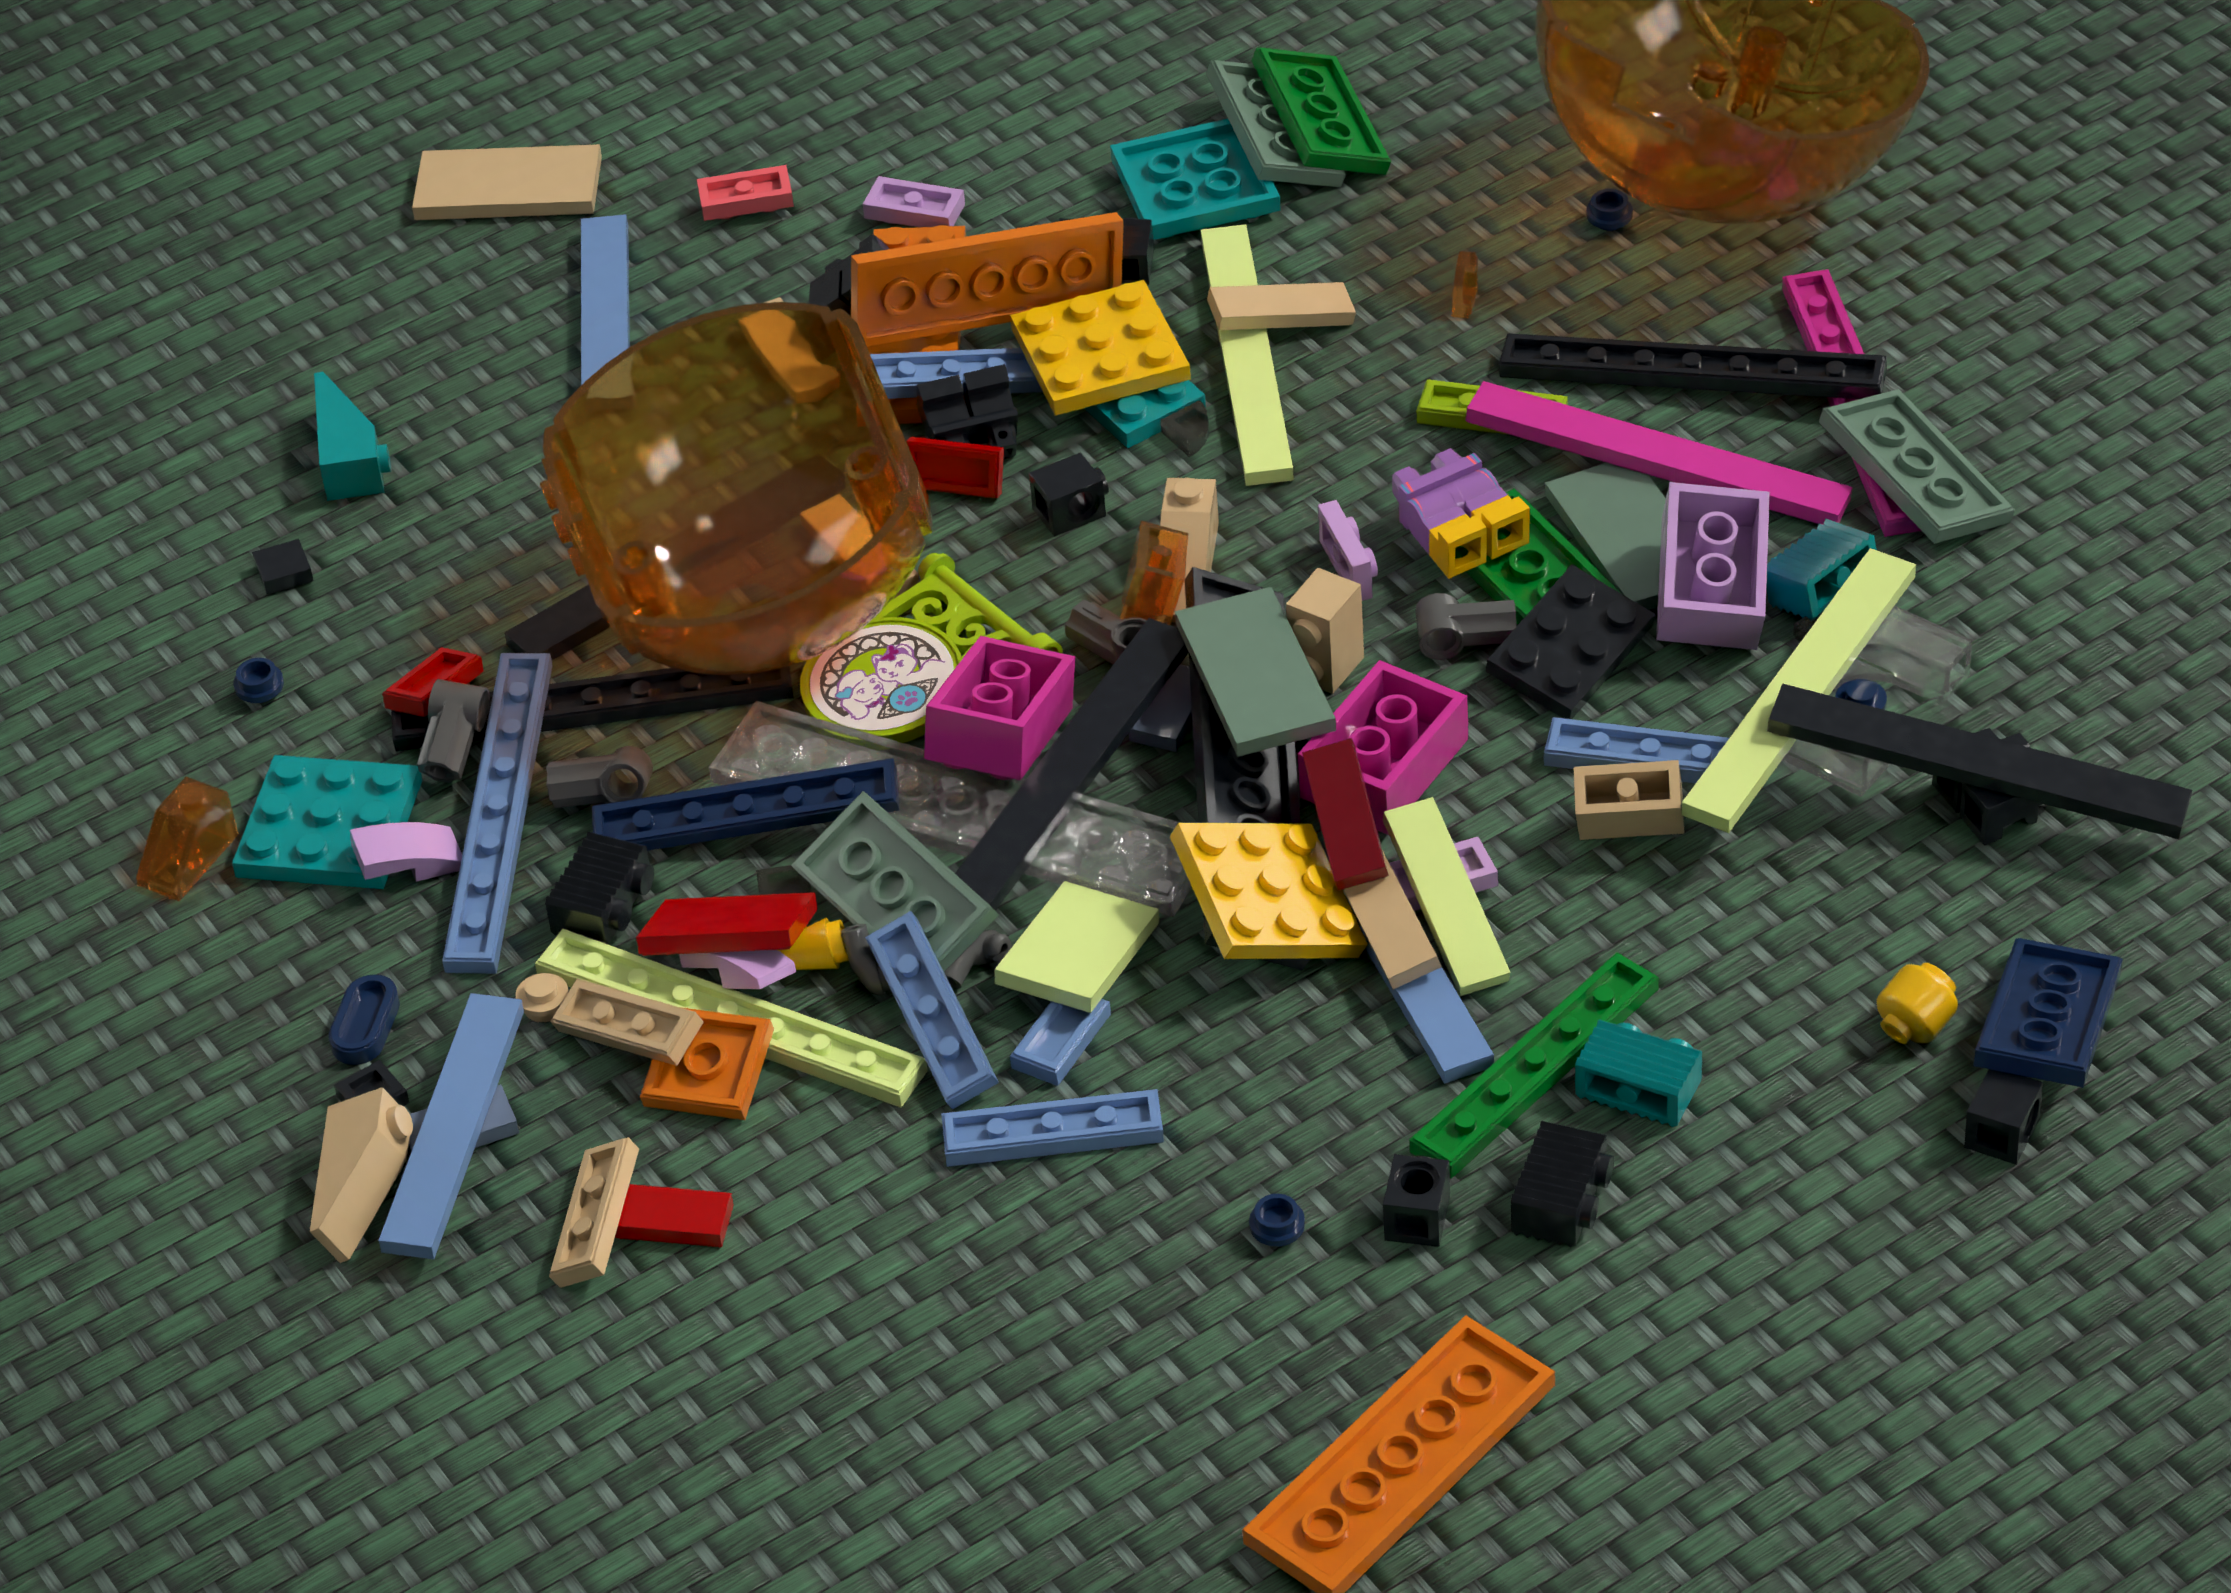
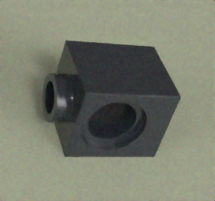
(1068, 494)
(2003, 1115)
(1416, 1200)

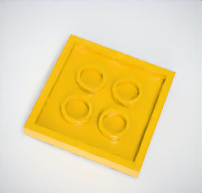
(1100, 347)
(1267, 891)

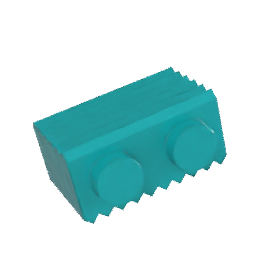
(1816, 568)
(1638, 1072)

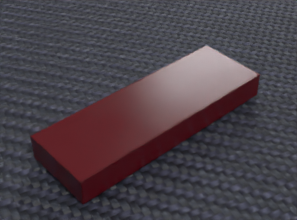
(1345, 814)

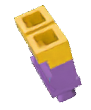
(1459, 507)

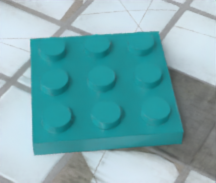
(1192, 179)
(307, 815)

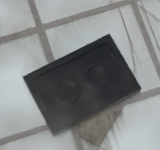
(1570, 642)

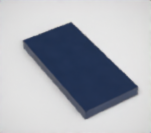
(2048, 1012)

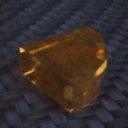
(1465, 284)

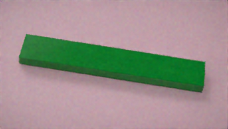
(1533, 1064)

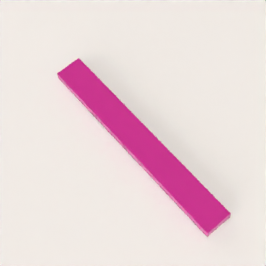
(1828, 329)
(1654, 452)

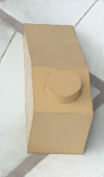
(1192, 508)
(358, 1164)

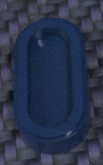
(364, 1019)

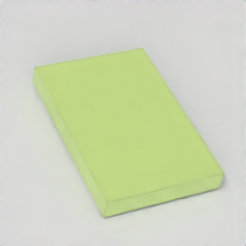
(1077, 946)

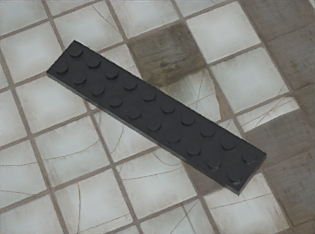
(1230, 787)

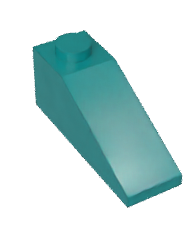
(347, 445)

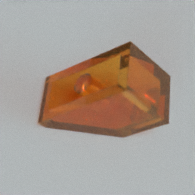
(1155, 573)
(186, 838)

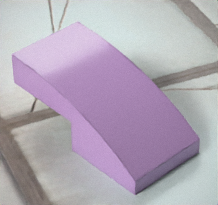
(396, 847)
(743, 968)

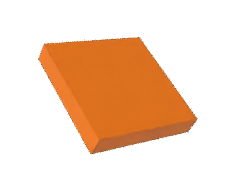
(716, 1070)

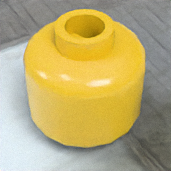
(1917, 1003)

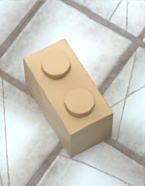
(1328, 626)
(1628, 800)

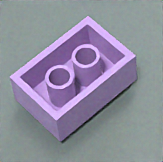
(1713, 566)

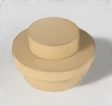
(542, 995)

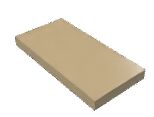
(507, 182)

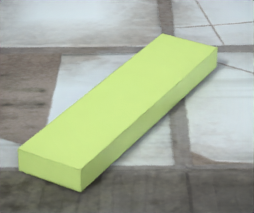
(1446, 896)

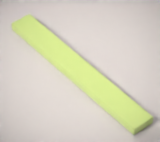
(1248, 365)
(1815, 665)
(796, 1039)

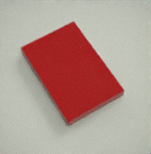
(727, 924)

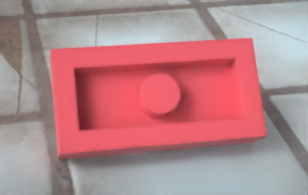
(745, 193)

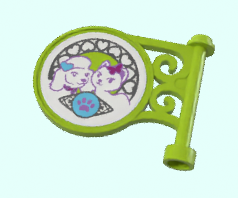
(899, 663)

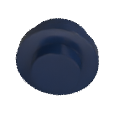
(1609, 209)
(258, 680)
(1863, 692)
(1276, 1220)

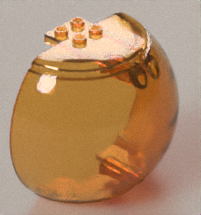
(1731, 100)
(737, 489)

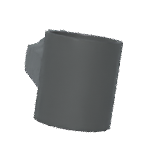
(1448, 626)
(1101, 630)
(454, 717)
(595, 780)

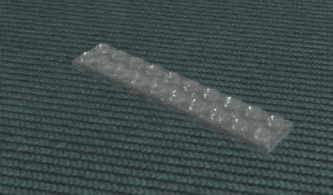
(952, 809)

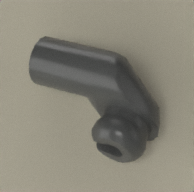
(986, 949)
(863, 960)

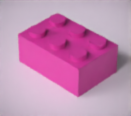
(999, 708)
(1401, 732)

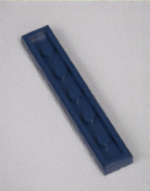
(747, 806)

